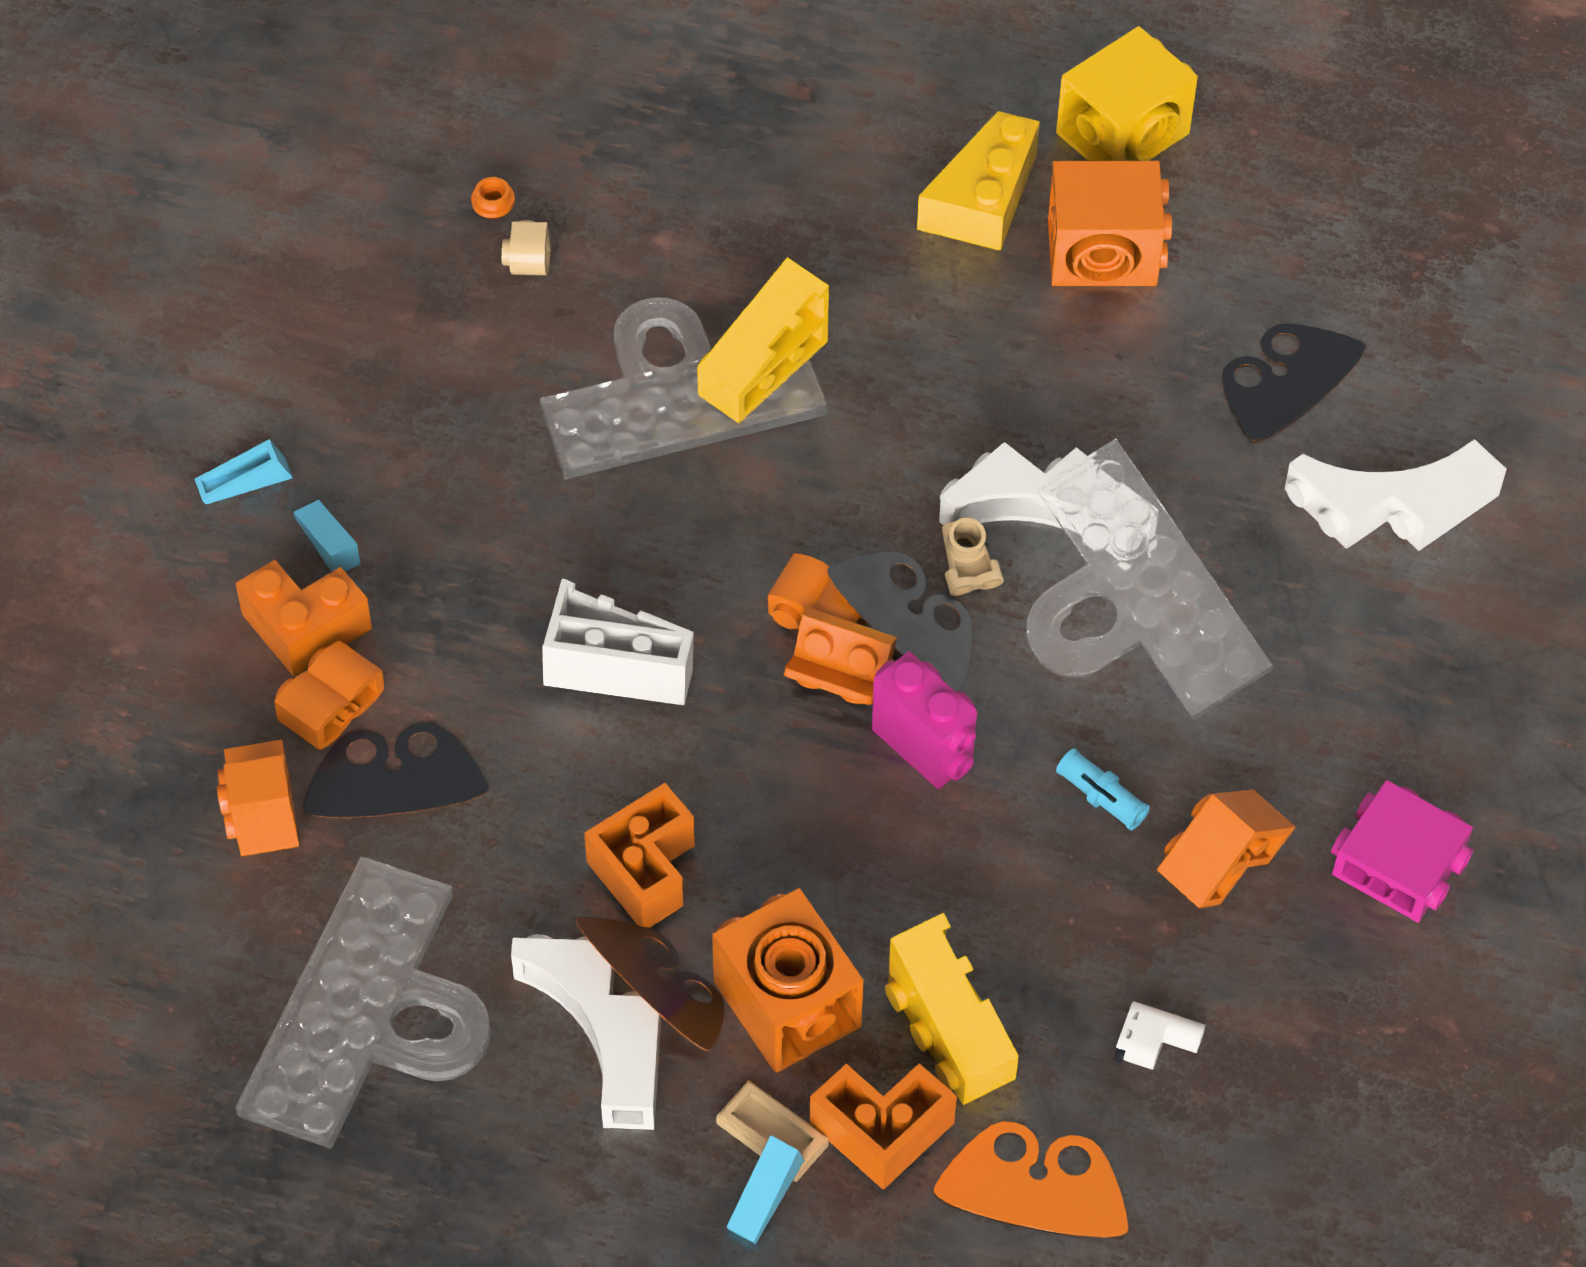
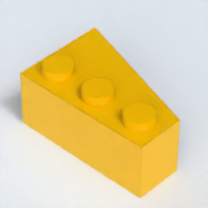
(982, 184)
(766, 342)
(948, 1013)

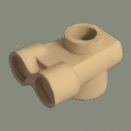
(971, 566)

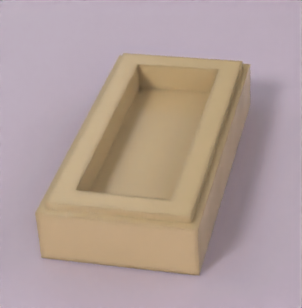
(756, 1115)

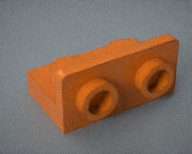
(839, 656)

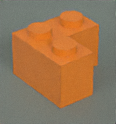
(305, 620)
(257, 798)
(1221, 843)
(635, 852)
(882, 1131)

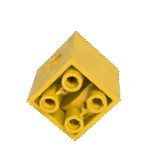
(1127, 101)

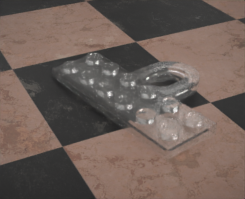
(659, 407)
(1151, 579)
(347, 1006)

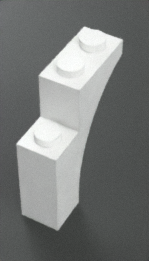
(1003, 488)
(1415, 501)
(619, 1026)

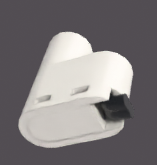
(1148, 1029)

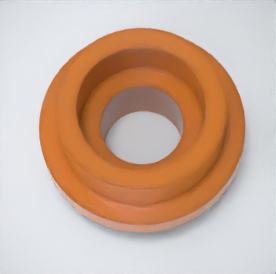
(492, 198)

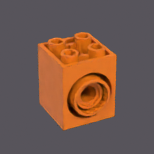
(1108, 223)
(787, 979)

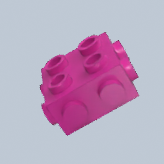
(924, 719)
(1402, 850)

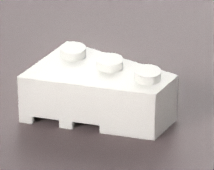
(615, 651)

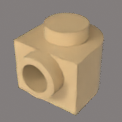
(527, 249)

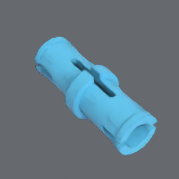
(1078, 771)

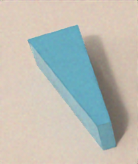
(244, 473)
(328, 537)
(765, 1189)

